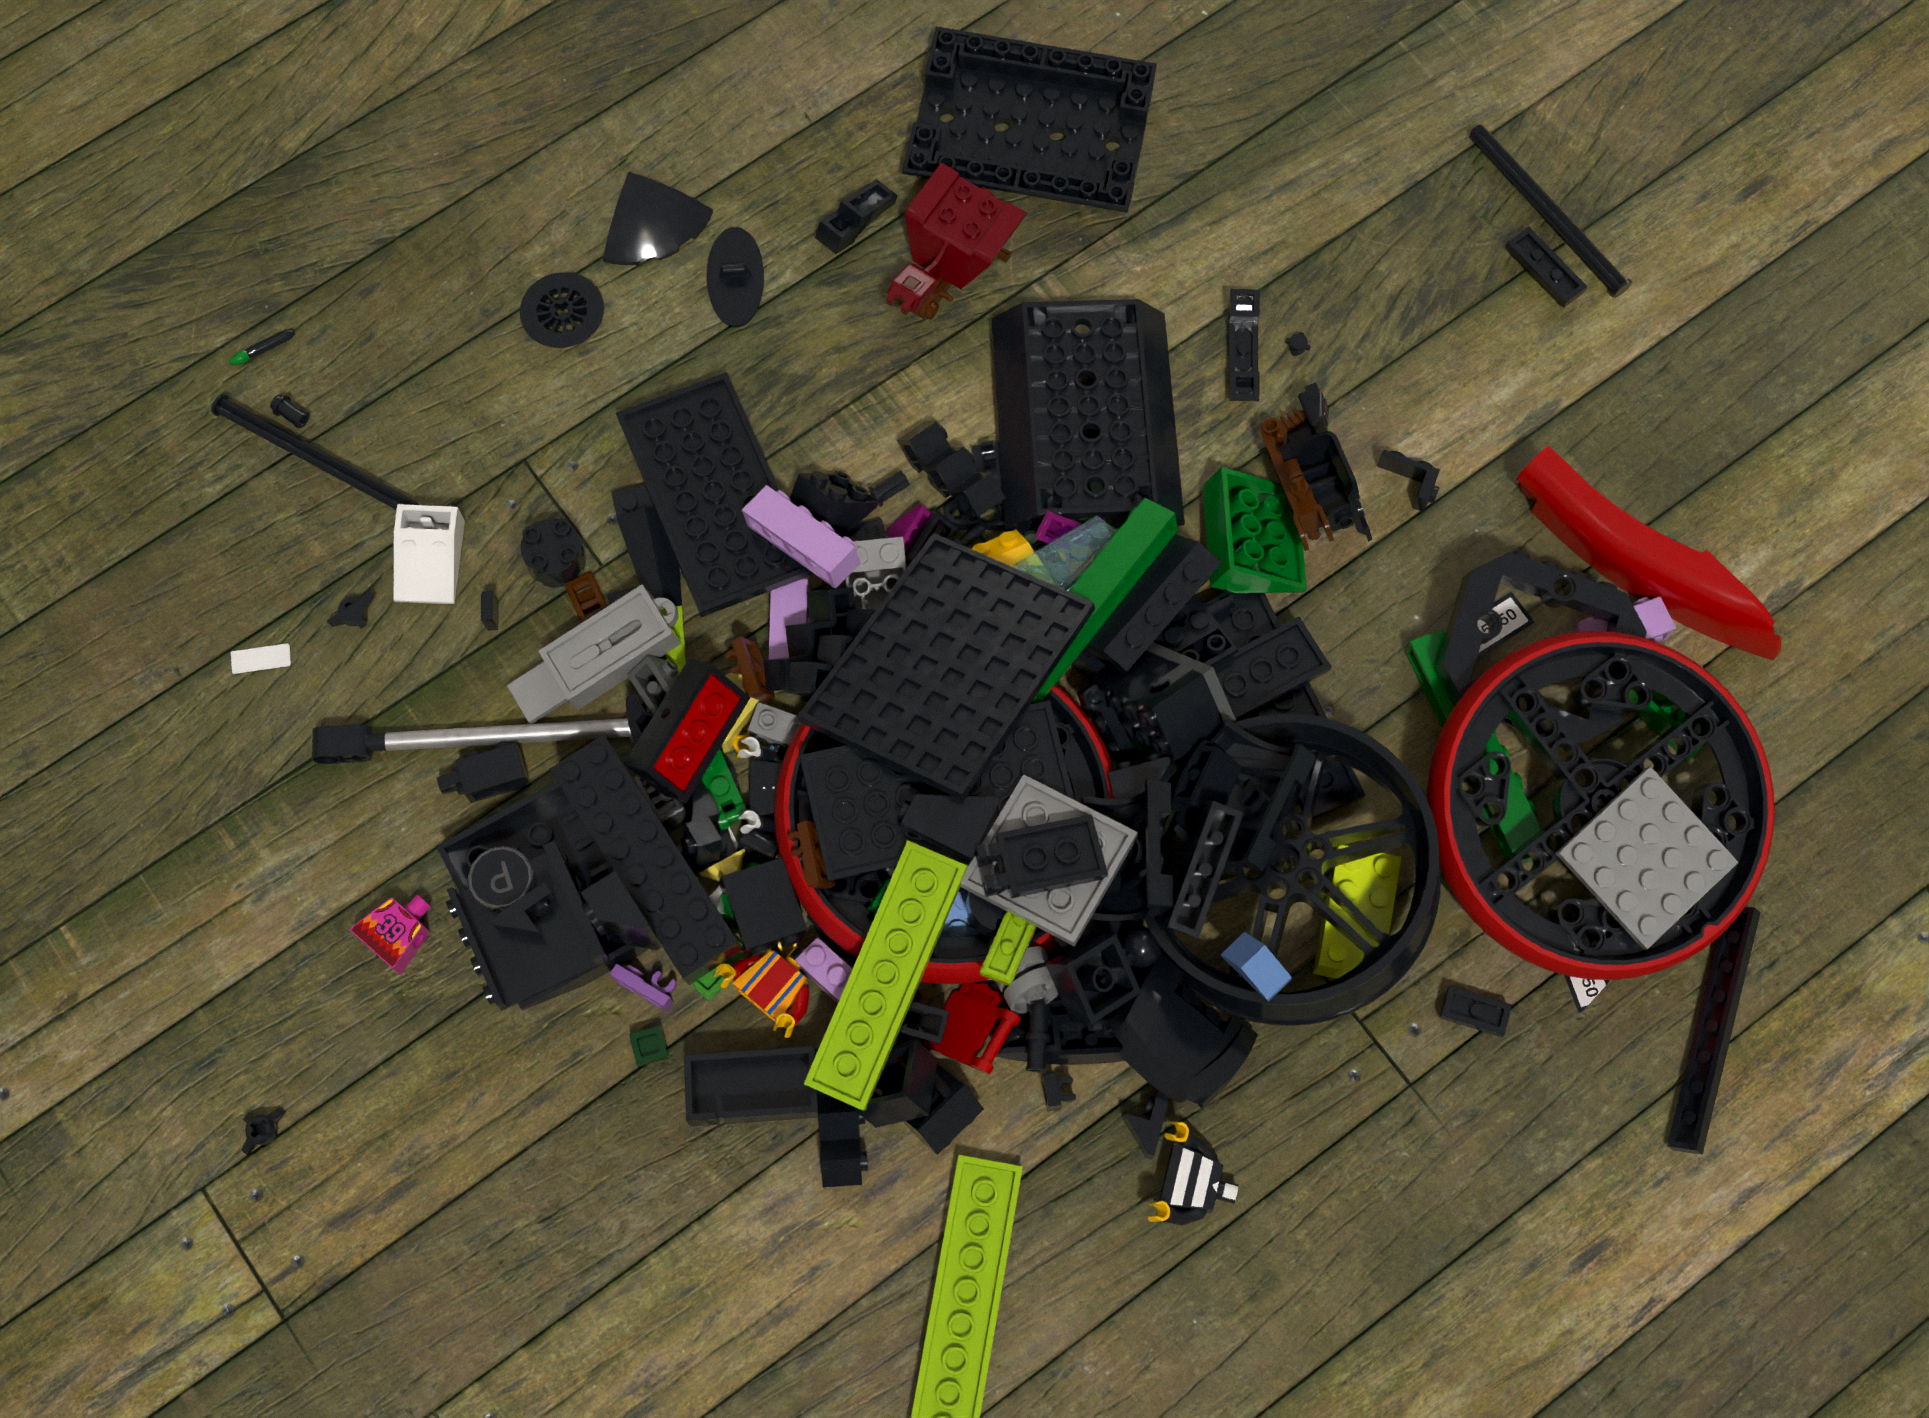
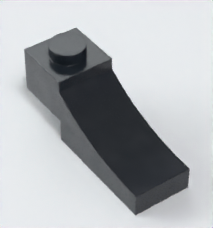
(854, 215)
(701, 834)

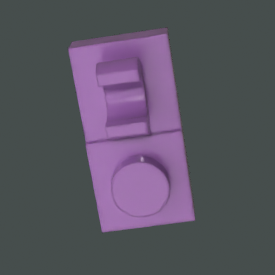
(632, 980)

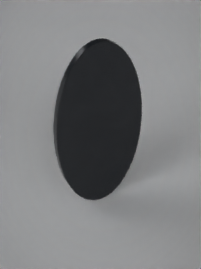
(735, 277)

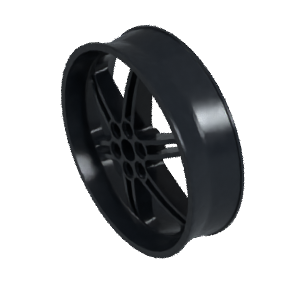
(1381, 965)

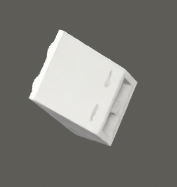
(427, 553)

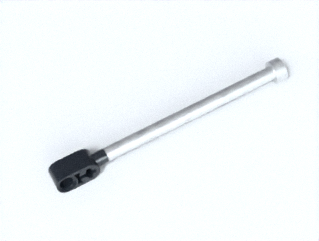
(357, 742)

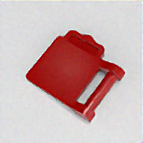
(969, 1024)

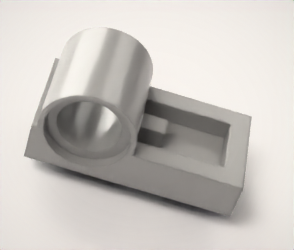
(773, 725)

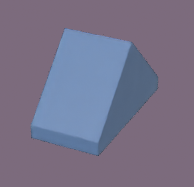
(1257, 965)

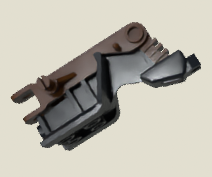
(1313, 470)

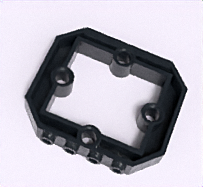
(1519, 572)

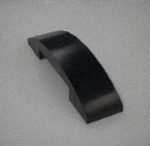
(1243, 345)

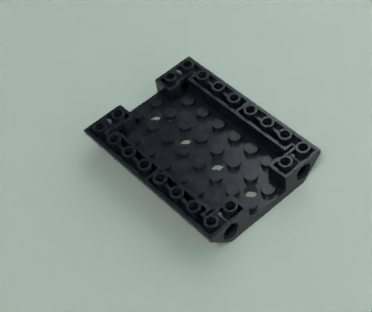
(1036, 94)
(1047, 409)

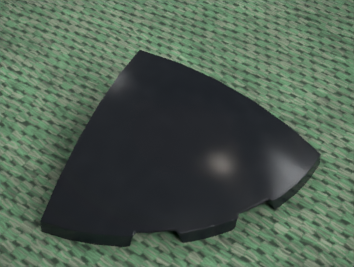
(652, 221)

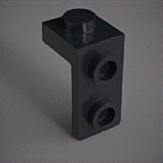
(1416, 470)

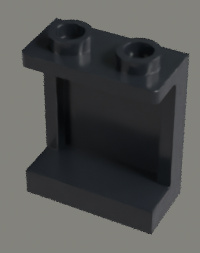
(764, 907)

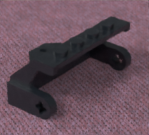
(1149, 606)

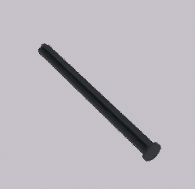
(1550, 210)
(309, 453)

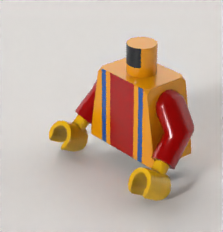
(771, 986)

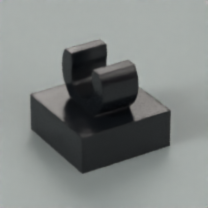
(1053, 1091)

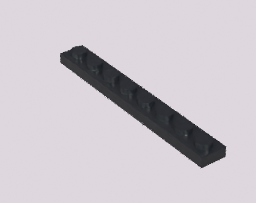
(1713, 1034)

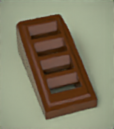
(579, 584)

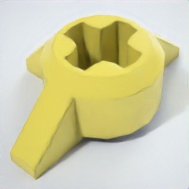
(727, 866)

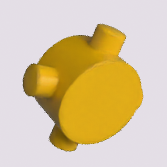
(740, 746)

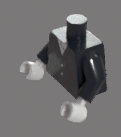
(763, 785)

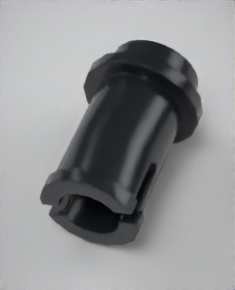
(283, 406)

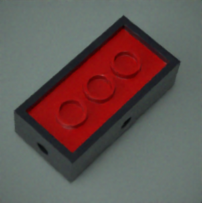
(687, 730)

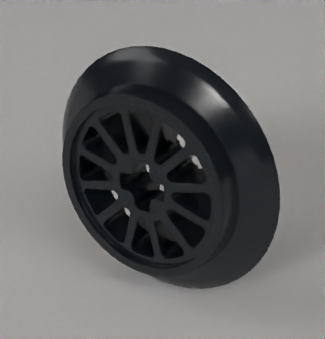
(558, 284)

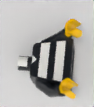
(1191, 1180)

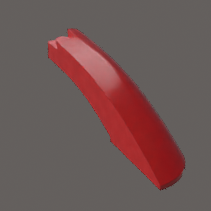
(1645, 562)

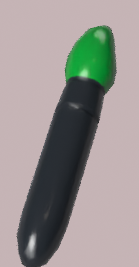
(261, 347)

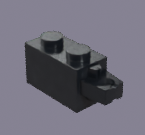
(487, 773)

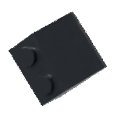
(950, 1112)

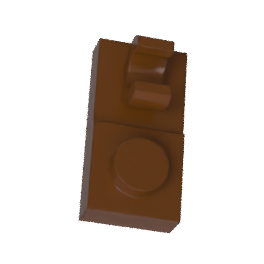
(750, 667)
(810, 851)

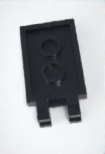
(1043, 857)

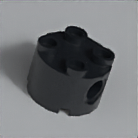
(553, 552)

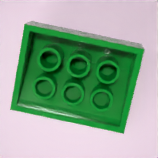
(1252, 535)

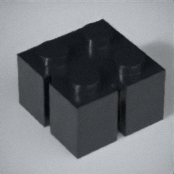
(903, 1086)

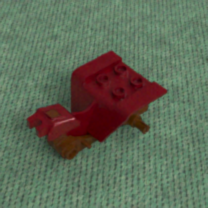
(954, 236)

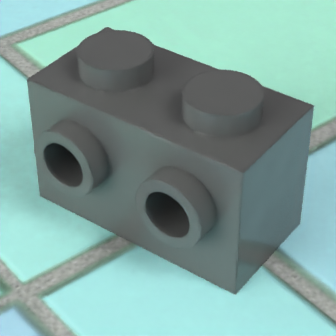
(653, 680)

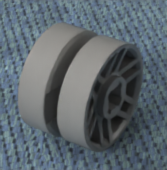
(1031, 982)

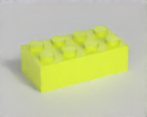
(1372, 888)

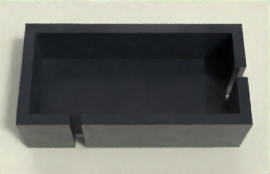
(749, 1086)

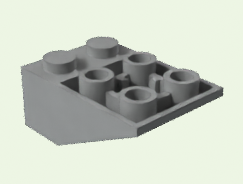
(879, 570)

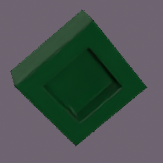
(649, 1046)

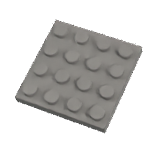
(1646, 858)
(1062, 910)

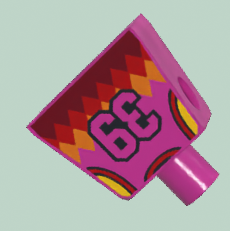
(394, 931)

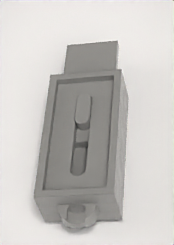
(597, 654)

